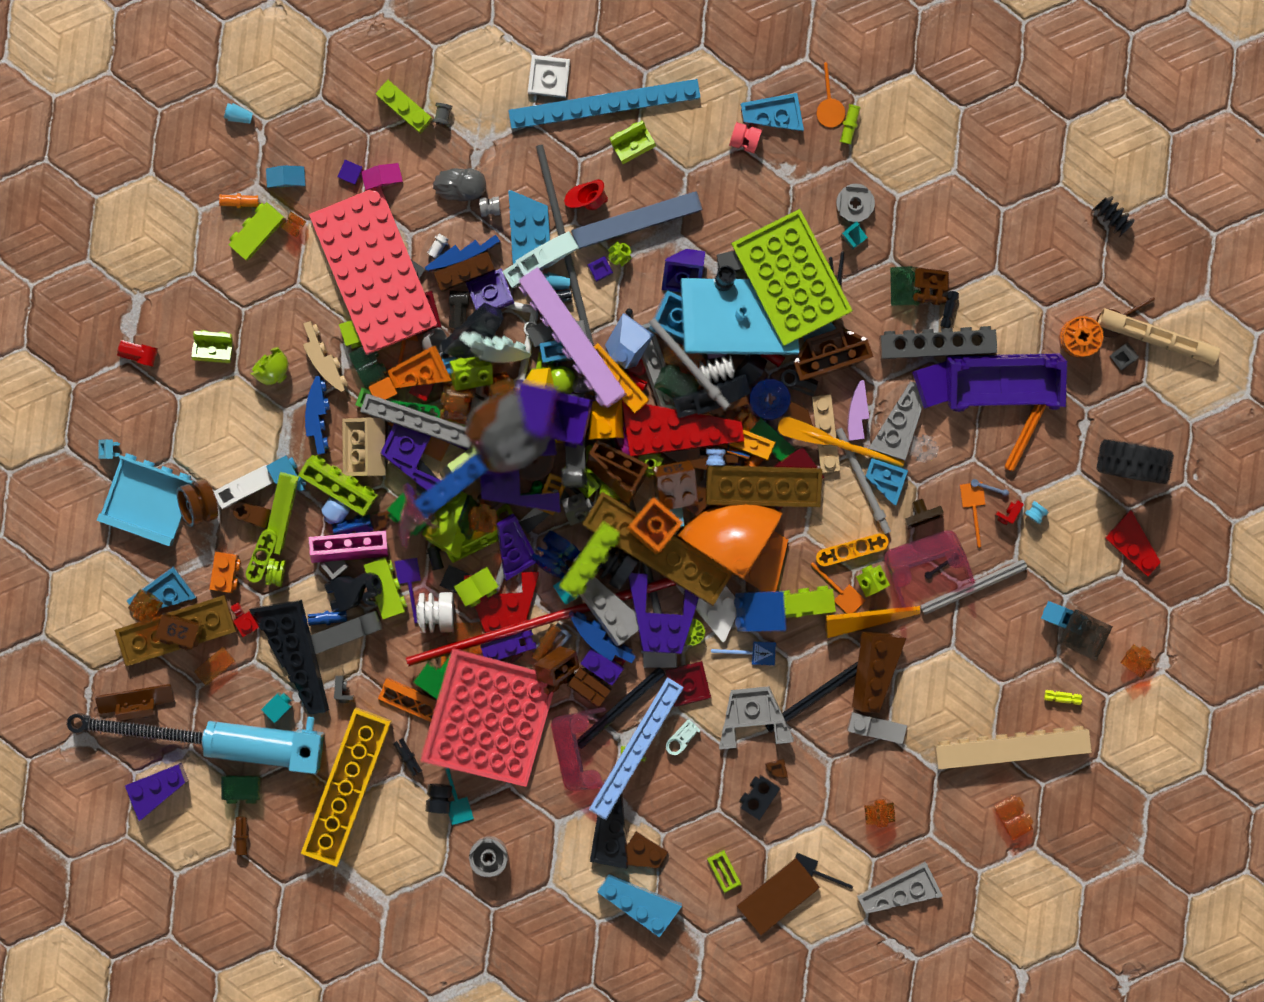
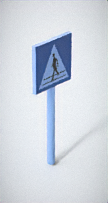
(762, 653)

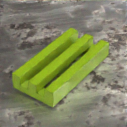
(731, 886)

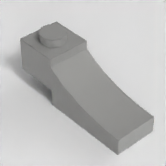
(876, 728)

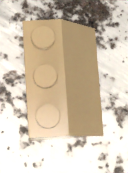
(362, 446)

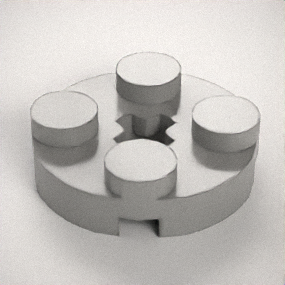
(862, 211)

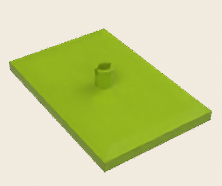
(791, 277)

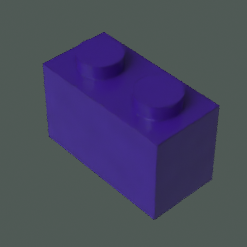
(602, 667)

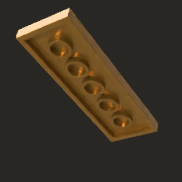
(763, 486)
(139, 640)

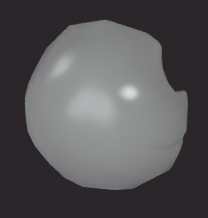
(433, 338)

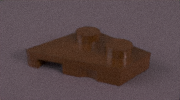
(644, 852)

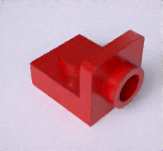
(1012, 510)

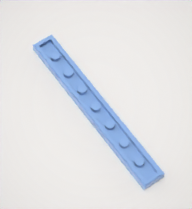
(636, 748)

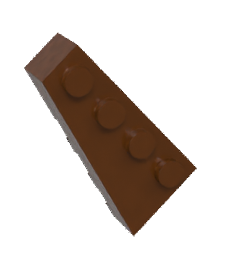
(875, 669)

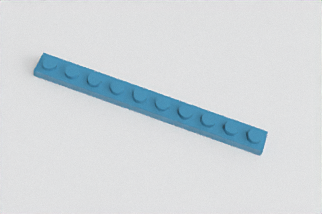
(604, 104)

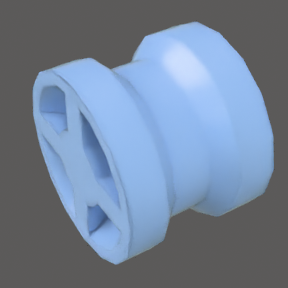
(715, 457)

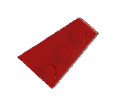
(1133, 544)

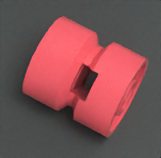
(745, 137)

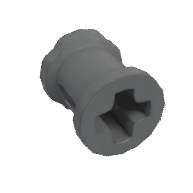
(442, 113)

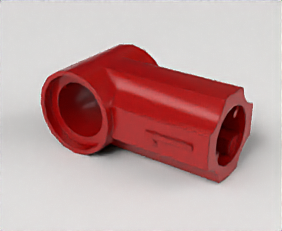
(141, 353)

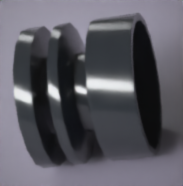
(617, 566)

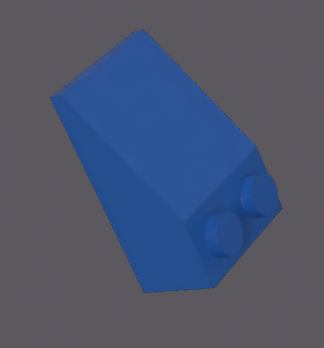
(760, 611)

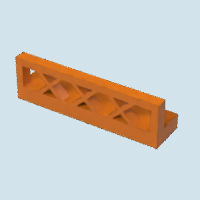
(410, 692)

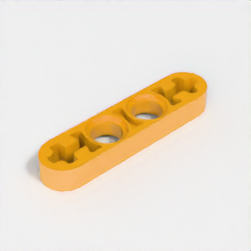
(852, 552)

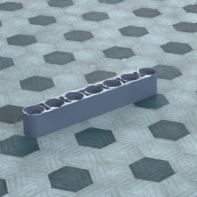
(637, 220)

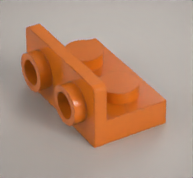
(224, 572)

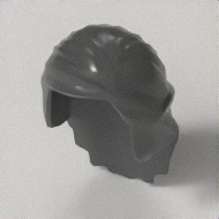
(460, 184)

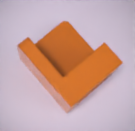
(383, 389)

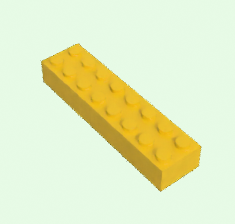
(346, 787)

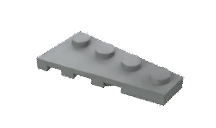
(898, 429)
(610, 611)
(906, 888)

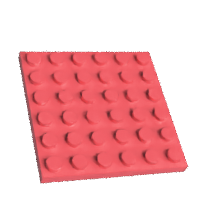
(487, 719)

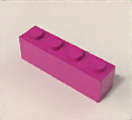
(348, 546)

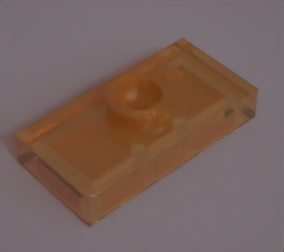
(214, 666)

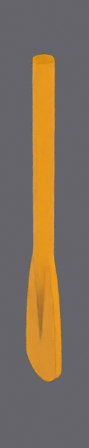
(805, 432)

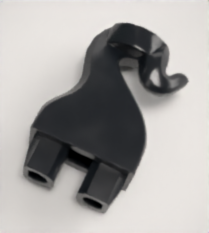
(350, 591)

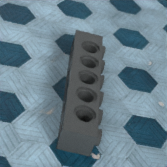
(987, 346)

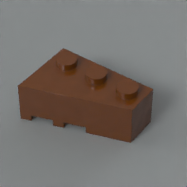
(617, 470)

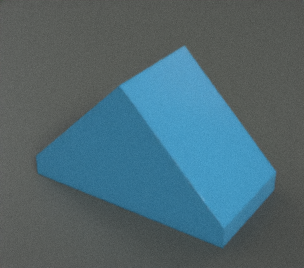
(285, 176)

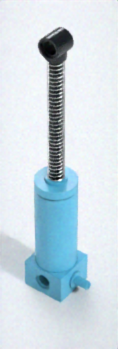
(228, 741)

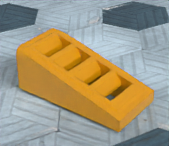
(557, 478)

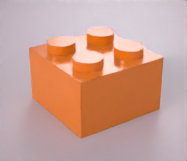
(654, 525)

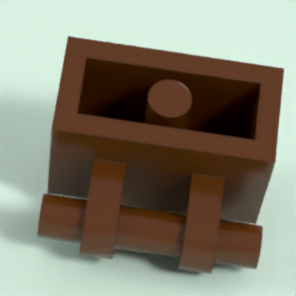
(557, 668)

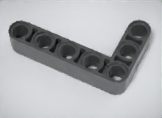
(576, 470)

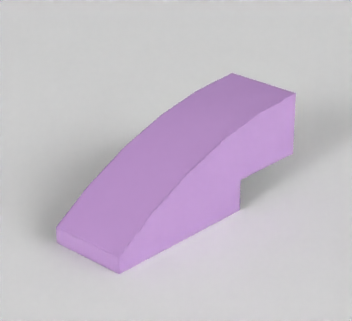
(857, 412)

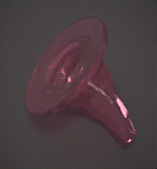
(412, 516)

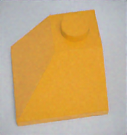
(605, 422)

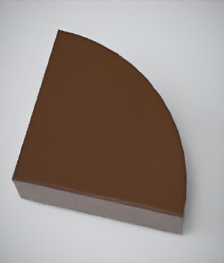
(379, 520)
(777, 768)

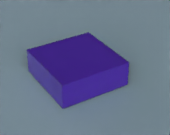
(350, 172)
(600, 268)

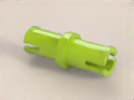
(850, 124)

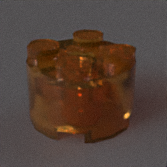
(455, 403)

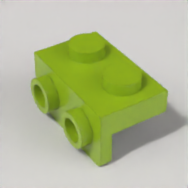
(632, 142)
(212, 346)

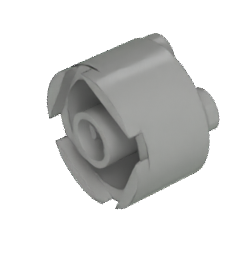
(488, 867)

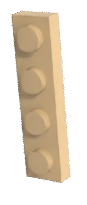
(825, 421)

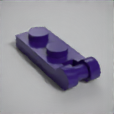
(508, 646)

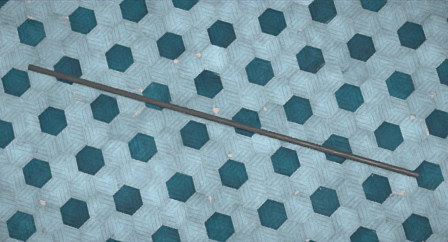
(582, 313)

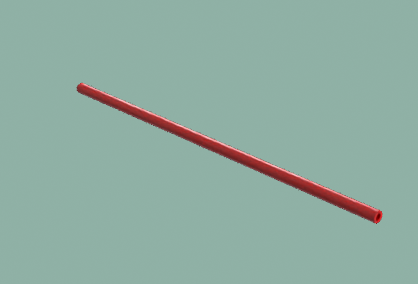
(523, 626)

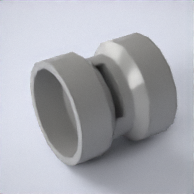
(490, 206)

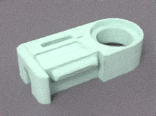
(683, 735)

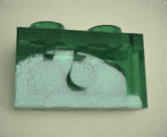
(903, 286)

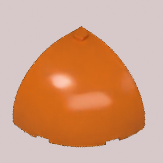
(732, 533)

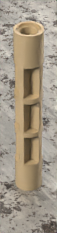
(1158, 336)

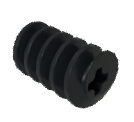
(1114, 215)

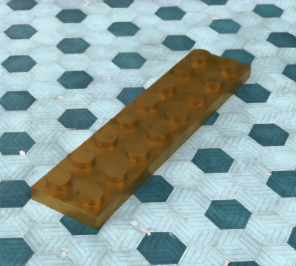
(674, 561)

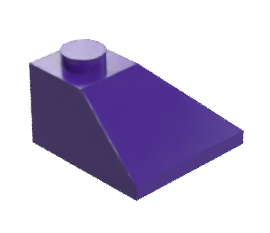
(684, 264)

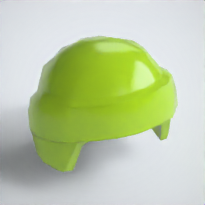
(562, 378)

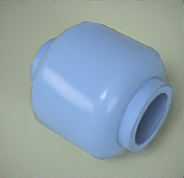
(334, 511)

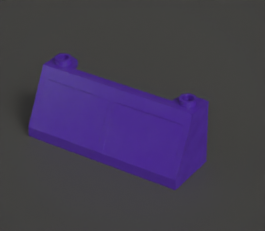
(1006, 380)
(554, 413)

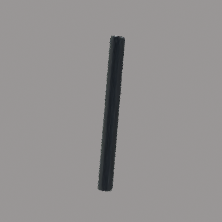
(817, 695)
(620, 707)

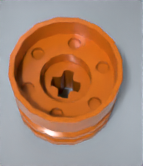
(1072, 329)

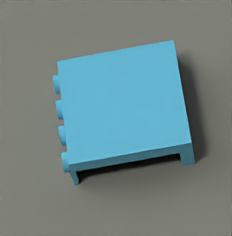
(144, 500)

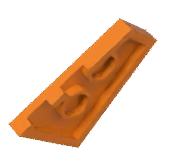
(421, 369)
(767, 566)

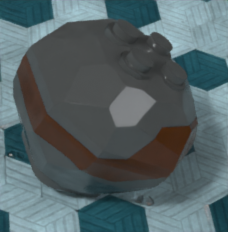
(500, 434)

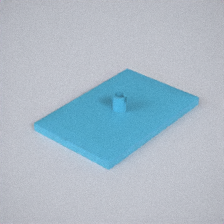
(727, 320)

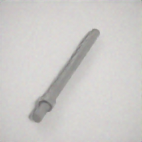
(713, 391)
(879, 514)

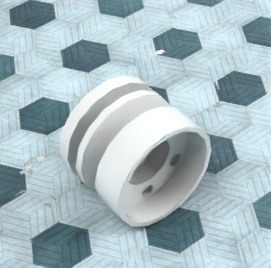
(436, 612)

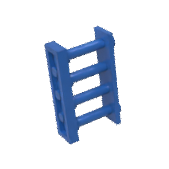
(450, 485)

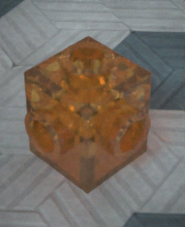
(482, 518)
(145, 606)
(1138, 660)
(880, 813)

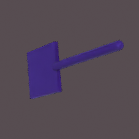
(408, 572)

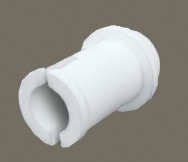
(438, 246)

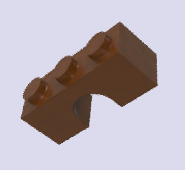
(464, 271)

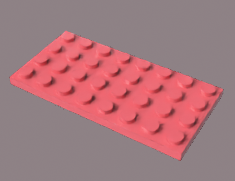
(373, 270)

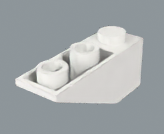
(243, 487)

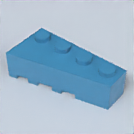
(644, 906)

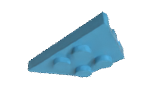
(528, 224)

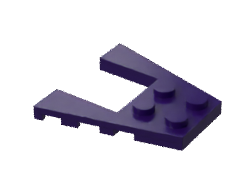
(405, 449)
(506, 488)
(660, 631)

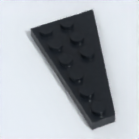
(293, 646)

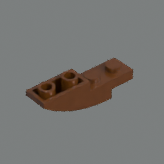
(698, 461)

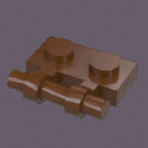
(931, 279)

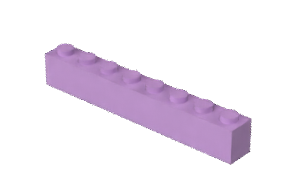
(572, 337)

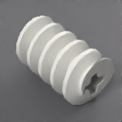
(718, 369)

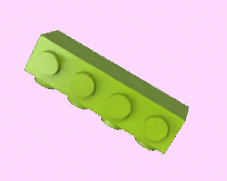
(338, 485)
(590, 557)

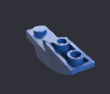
(315, 407)
(594, 635)

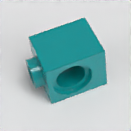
(277, 706)

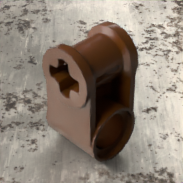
(255, 514)

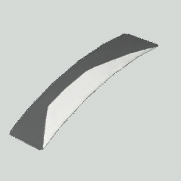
(536, 516)

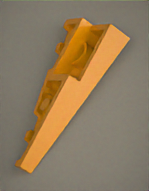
(850, 622)

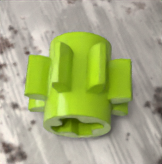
(619, 254)

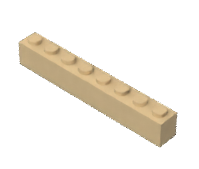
(1012, 748)

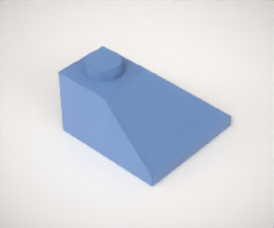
(628, 342)

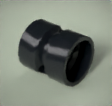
(438, 798)

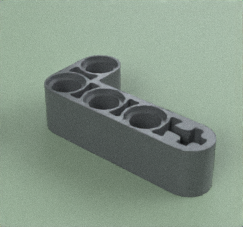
(346, 632)

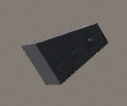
(483, 321)

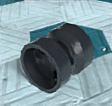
(725, 278)

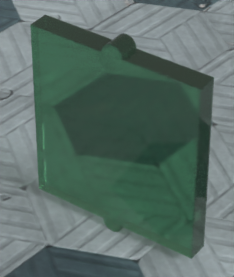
(463, 522)

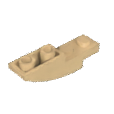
(326, 365)

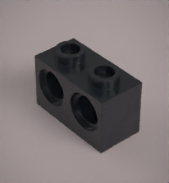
(763, 798)

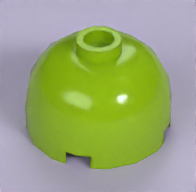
(271, 368)

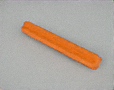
(1025, 436)

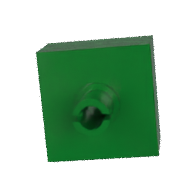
(431, 678)

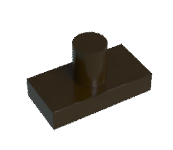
(923, 515)

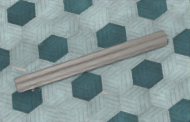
(972, 588)

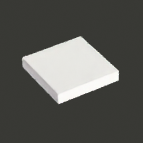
(548, 76)

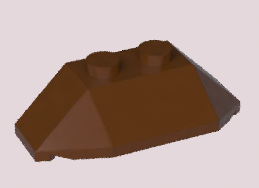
(831, 353)

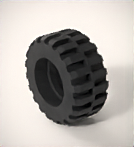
(1135, 461)

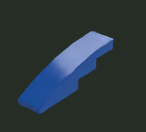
(455, 256)

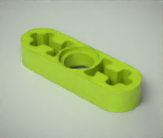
(261, 541)

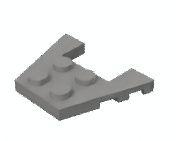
(753, 708)

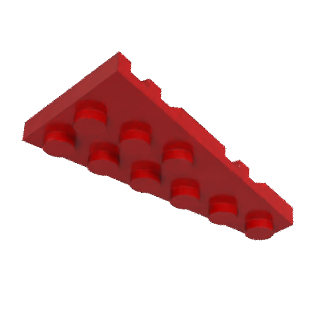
(661, 431)

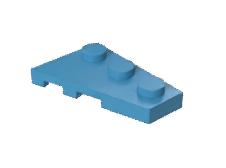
(774, 112)
(169, 589)

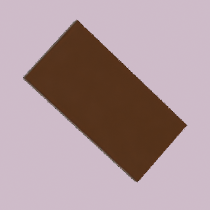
(778, 896)

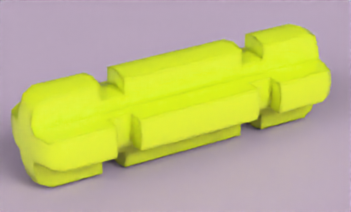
(1063, 697)

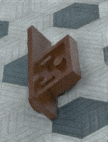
(135, 702)

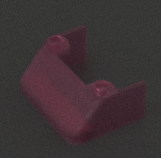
(921, 551)
(564, 732)

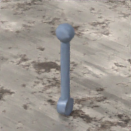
(974, 483)

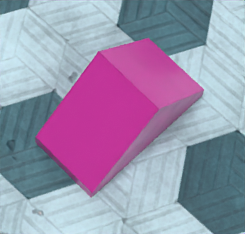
(381, 176)

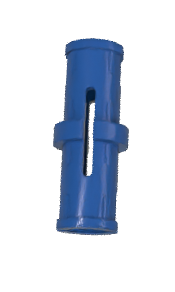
(327, 618)

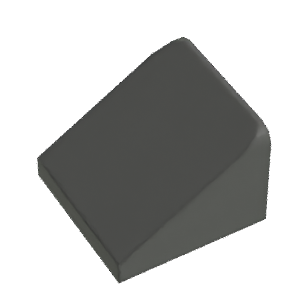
(1124, 356)

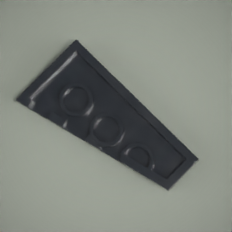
(610, 838)

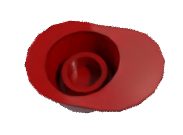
(587, 195)

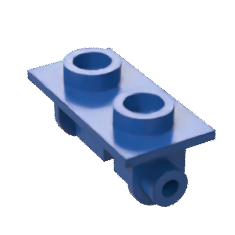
(359, 524)

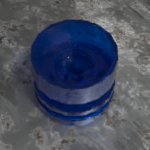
(764, 409)
(555, 555)

